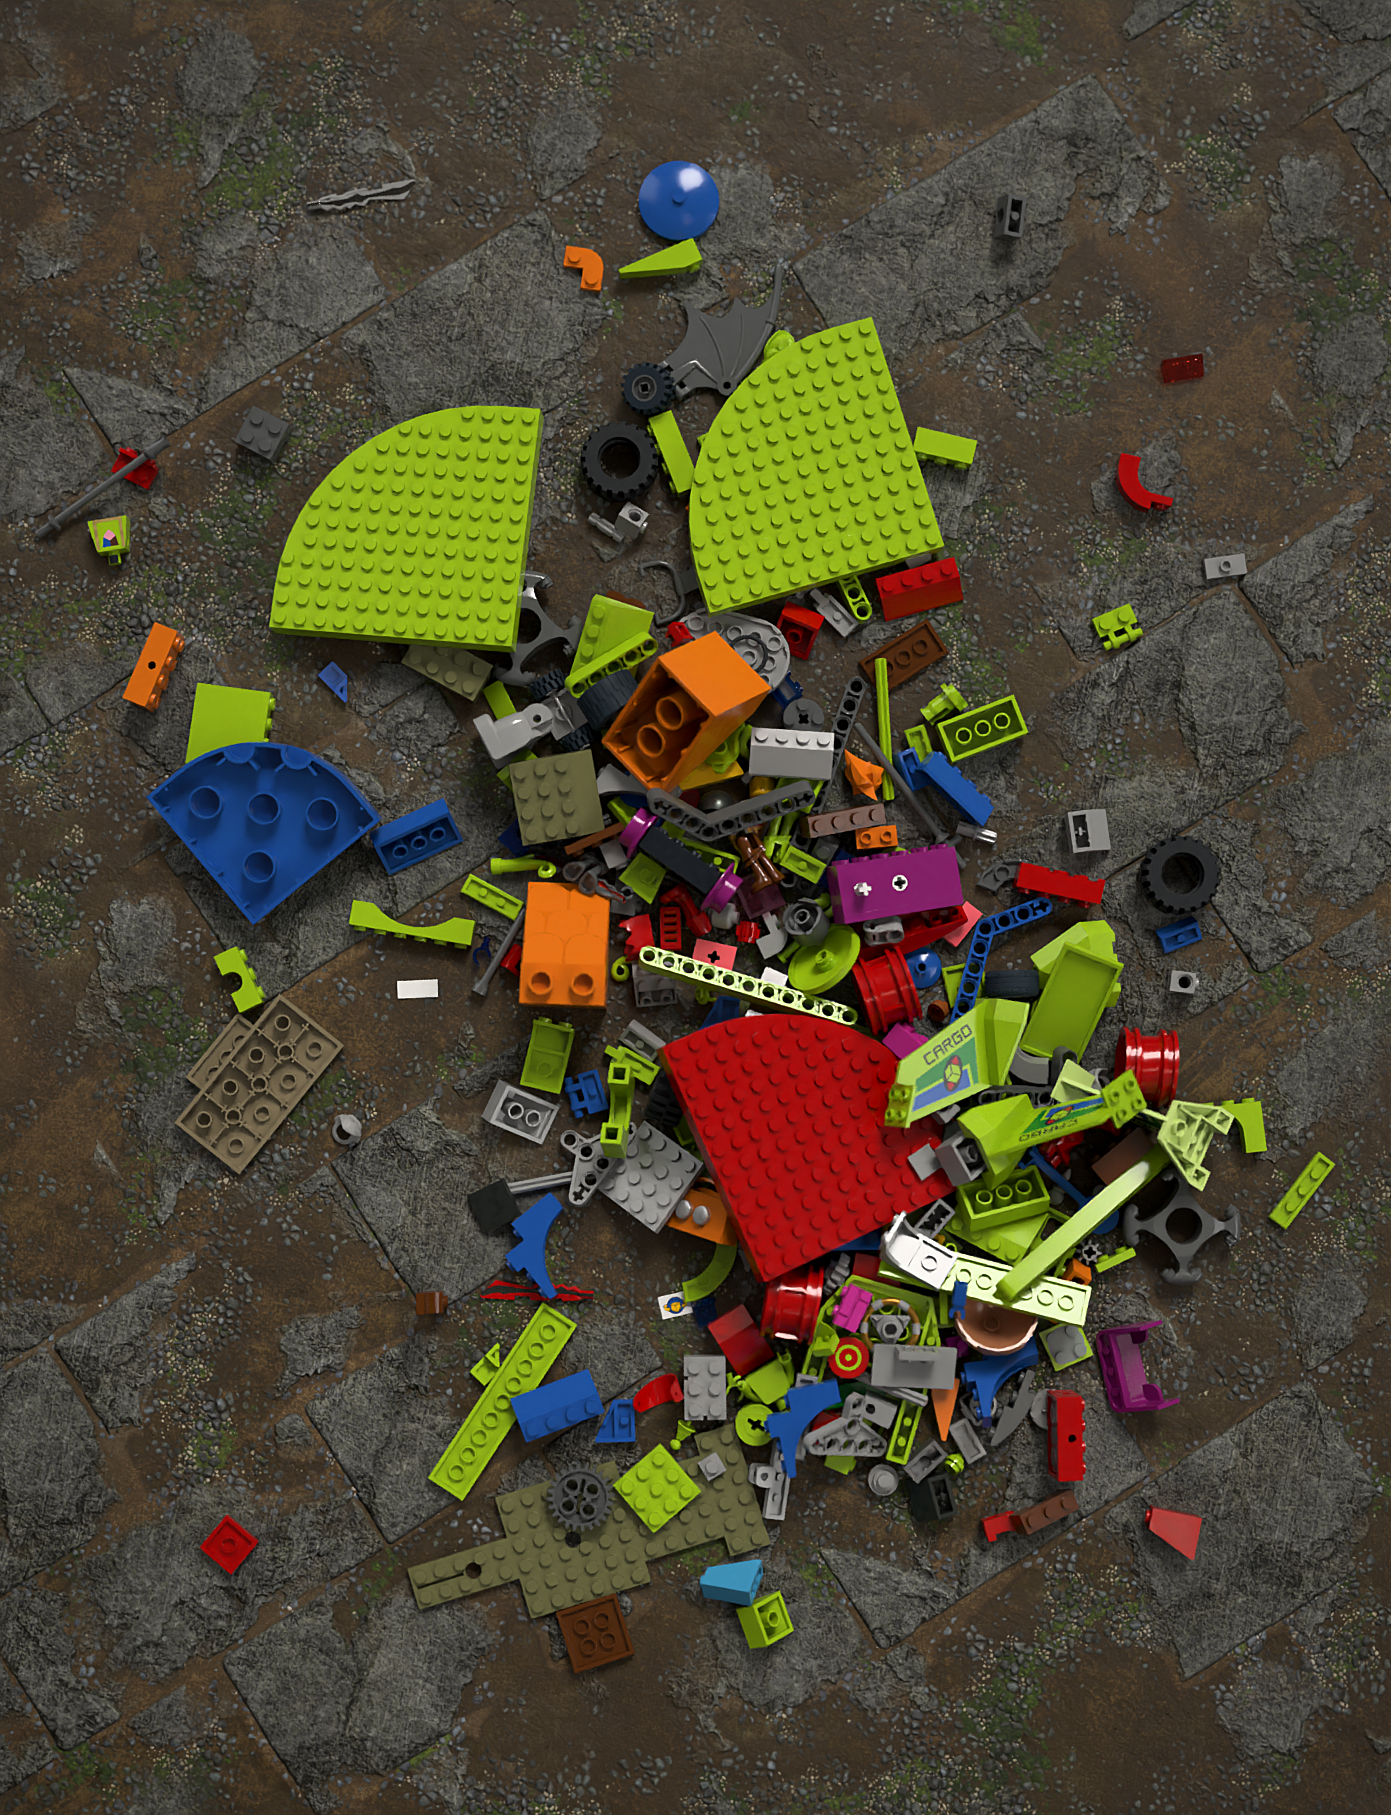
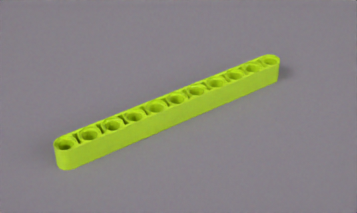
(739, 980)
(1083, 1223)

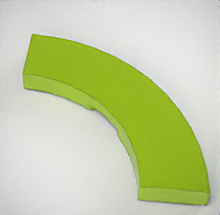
(712, 1276)

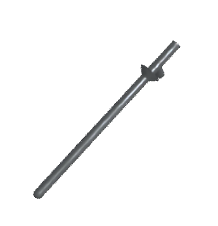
(941, 837)

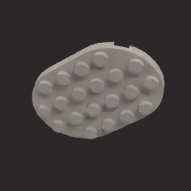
(734, 625)

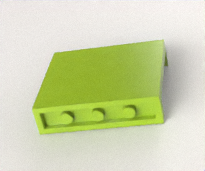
(228, 717)

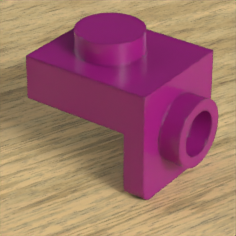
(958, 1343)

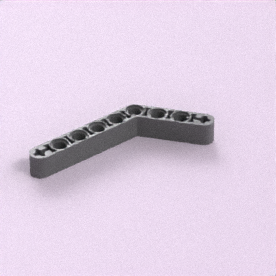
(802, 790)

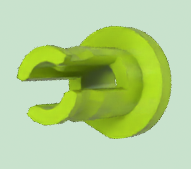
(944, 704)

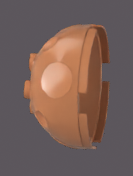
(994, 1328)

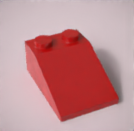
(740, 1339)

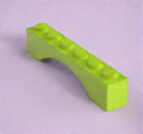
(455, 931)

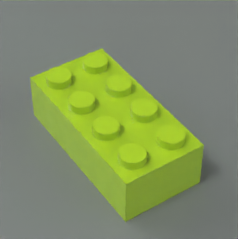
(981, 729)
(1015, 1198)

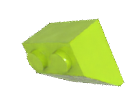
(765, 1620)

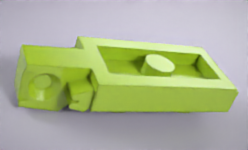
(641, 1067)

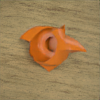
(862, 775)

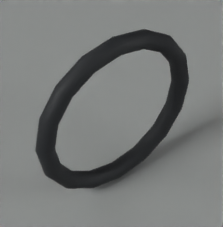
(759, 642)

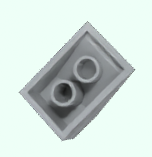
(520, 1112)
(960, 1158)

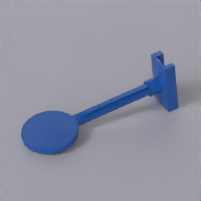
(1032, 1156)

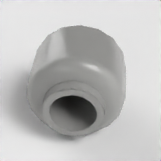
(726, 919)

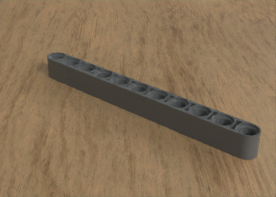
(841, 736)

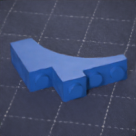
(530, 1253)
(987, 1376)
(788, 1425)

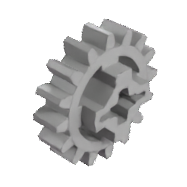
(835, 1273)

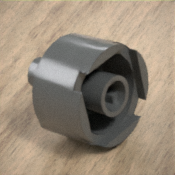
(803, 708)
(806, 922)

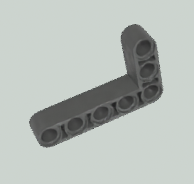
(1033, 1091)

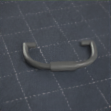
(679, 586)

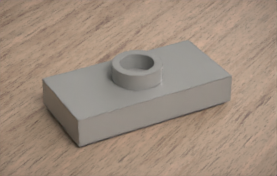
(1225, 566)
(967, 1440)

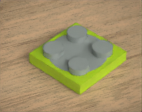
(1065, 1345)

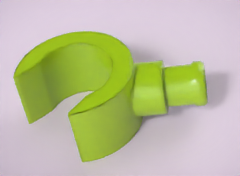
(729, 1380)

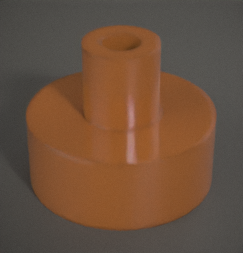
(938, 1010)

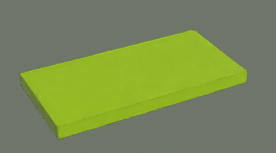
(1070, 1002)

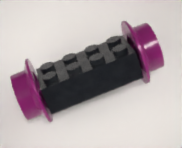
(680, 862)

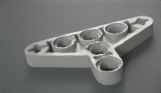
(588, 1165)
(839, 1433)

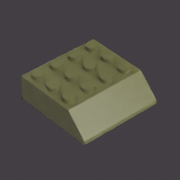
(556, 797)

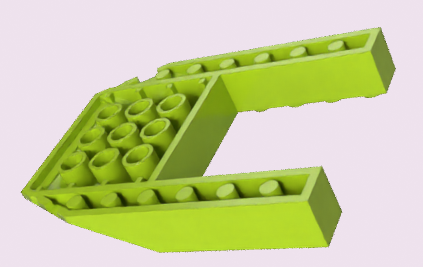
(907, 1413)

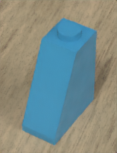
(733, 1582)

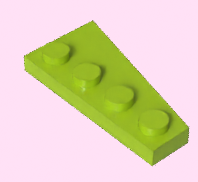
(644, 874)

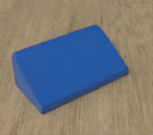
(905, 764)
(1179, 934)

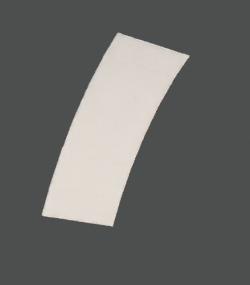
(417, 988)

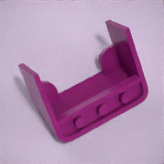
(1125, 1371)

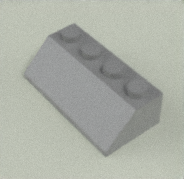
(791, 754)

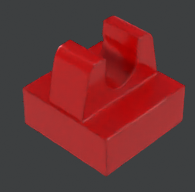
(679, 632)

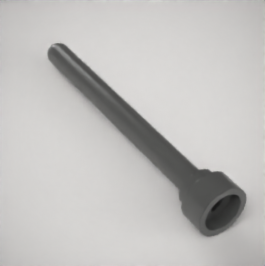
(481, 986)

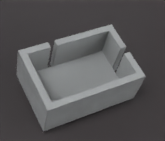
(705, 1387)

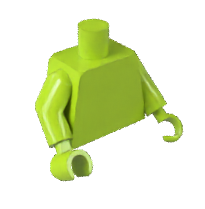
(769, 1382)

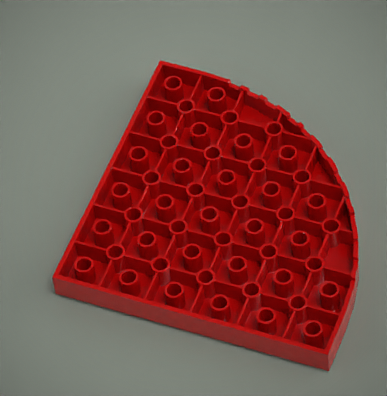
(799, 1133)

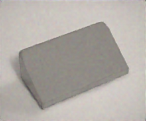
(641, 1040)

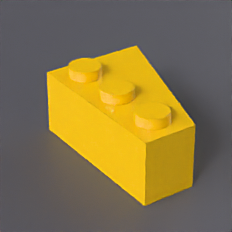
(704, 775)

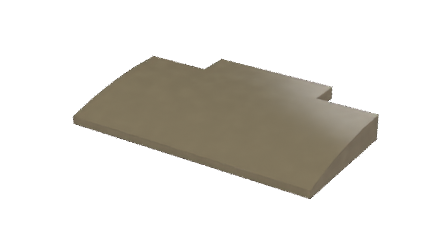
(255, 1080)

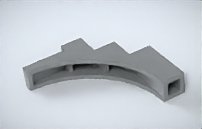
(614, 782)

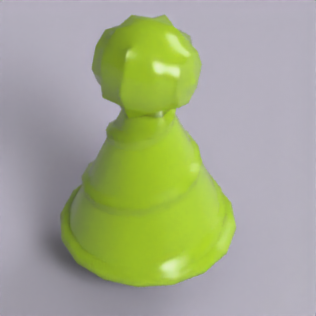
(684, 1430)

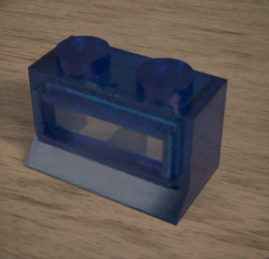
(787, 692)

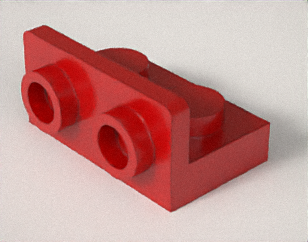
(142, 475)

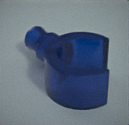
(484, 946)

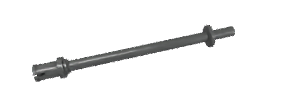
(150, 452)

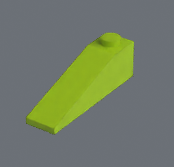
(673, 260)

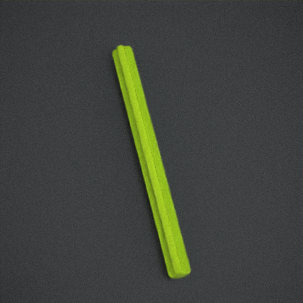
(884, 724)

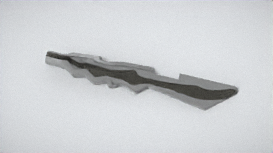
(360, 197)

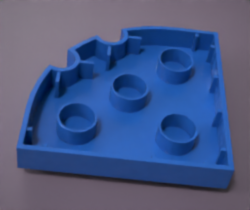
(263, 818)

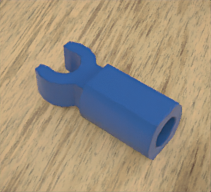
(959, 1298)

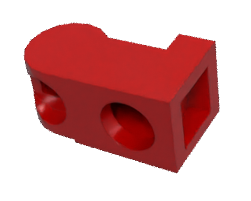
(997, 1524)

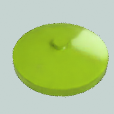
(822, 966)

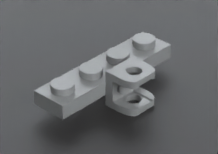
(774, 1481)

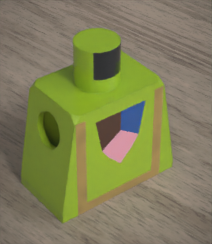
(111, 537)

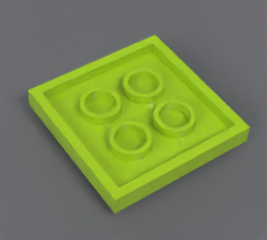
(657, 1487)

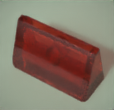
(1182, 368)

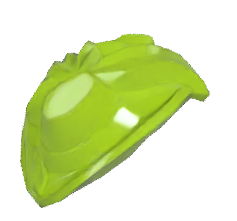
(776, 343)

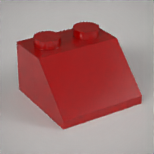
(799, 628)

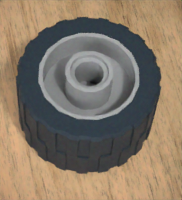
(607, 699)

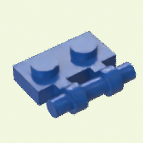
(592, 1090)

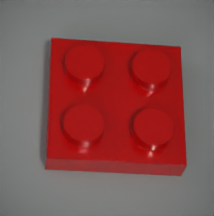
(229, 1544)

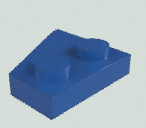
(724, 1009)
(618, 1423)

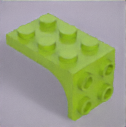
(547, 1055)

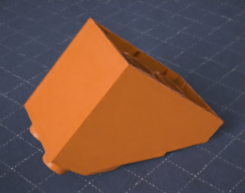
(684, 711)
(565, 947)

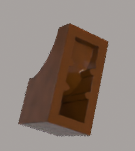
(431, 1302)

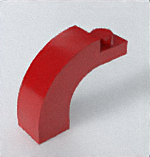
(1131, 489)

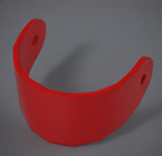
(657, 1392)

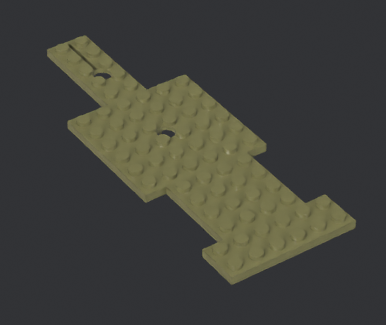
(610, 1554)

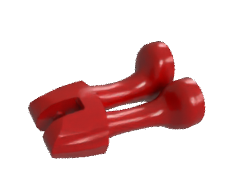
(695, 920)

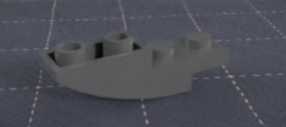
(1010, 1416)

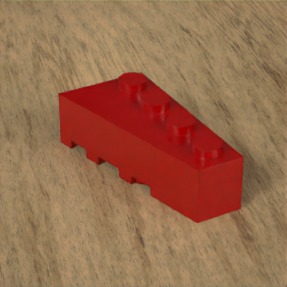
(1058, 885)

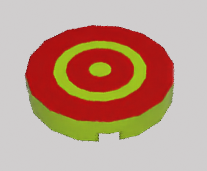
(849, 1357)

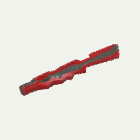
(506, 1290)

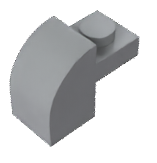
(775, 940)

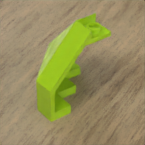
(1091, 935)

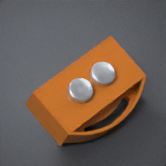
(703, 1215)

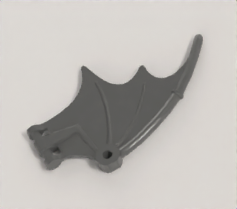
(723, 348)

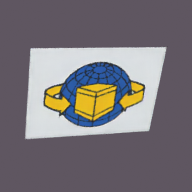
(674, 1305)

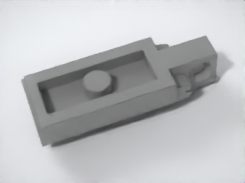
(833, 613)

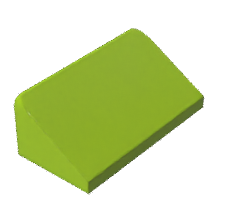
(499, 700)

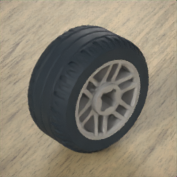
(1012, 984)

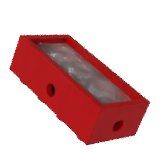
(1065, 1435)

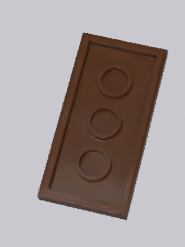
(906, 654)

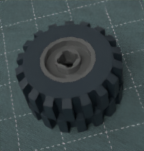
(648, 388)

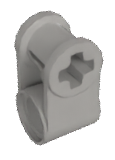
(885, 929)

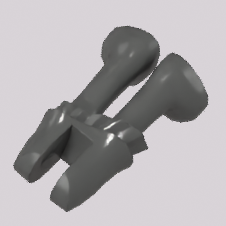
(593, 864)

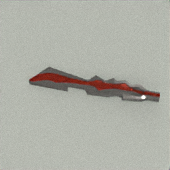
(602, 889)

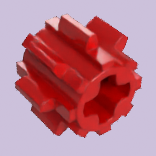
(747, 932)

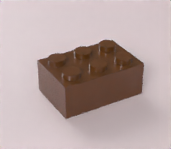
(1119, 1155)

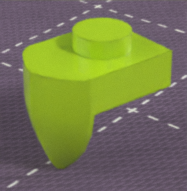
(826, 1341)

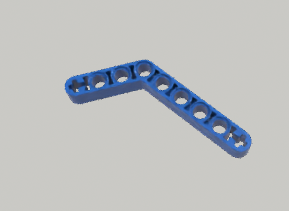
(985, 941)

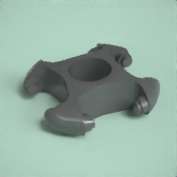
(549, 633)
(1181, 1252)

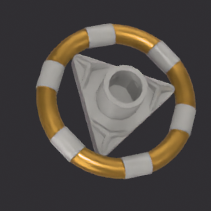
(889, 1326)

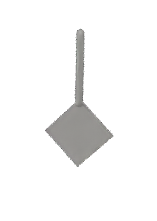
(924, 1161)

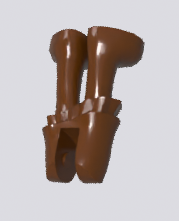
(752, 849)

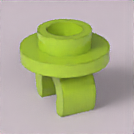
(702, 995)

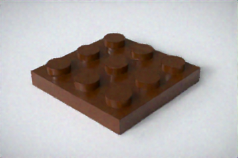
(595, 840)
(595, 1632)

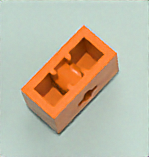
(875, 838)

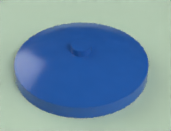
(678, 201)

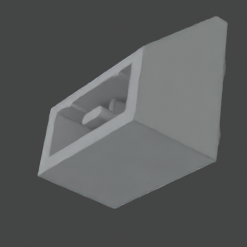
(1087, 831)
(653, 988)

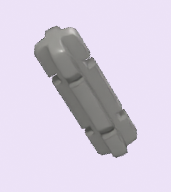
(606, 527)

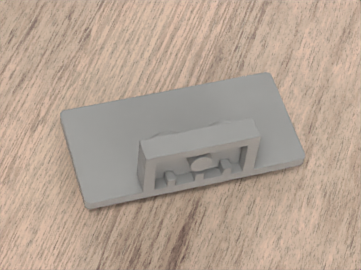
(913, 1366)

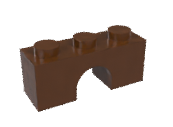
(1053, 1508)

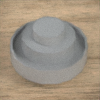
(883, 1479)

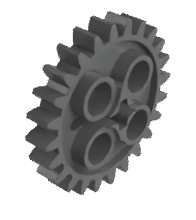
(562, 1492)

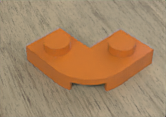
(590, 263)

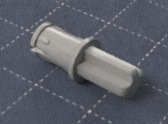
(976, 832)

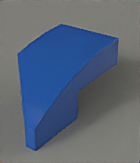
(335, 679)

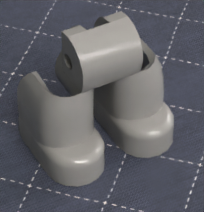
(513, 733)

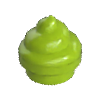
(954, 1463)

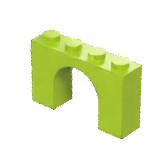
(1250, 1123)
(616, 1132)

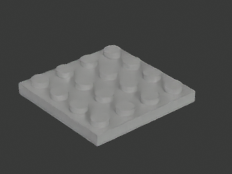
(651, 1177)

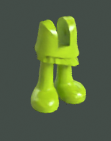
(779, 842)

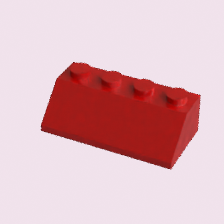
(919, 589)

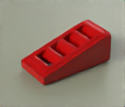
(670, 915)

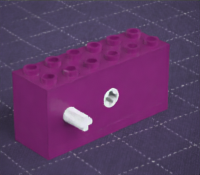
(894, 883)

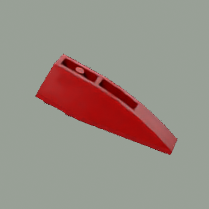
(919, 930)

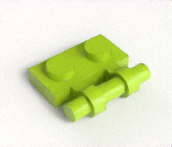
(1114, 621)

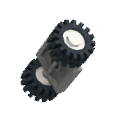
(565, 712)

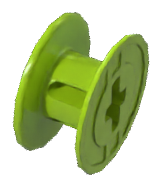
(744, 1428)

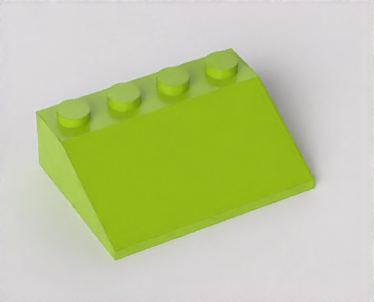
(608, 626)
(1006, 1241)

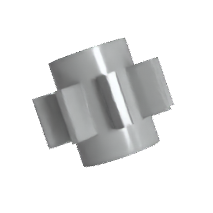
(1084, 1246)

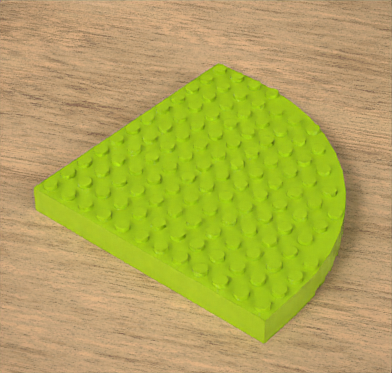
(807, 476)
(418, 535)

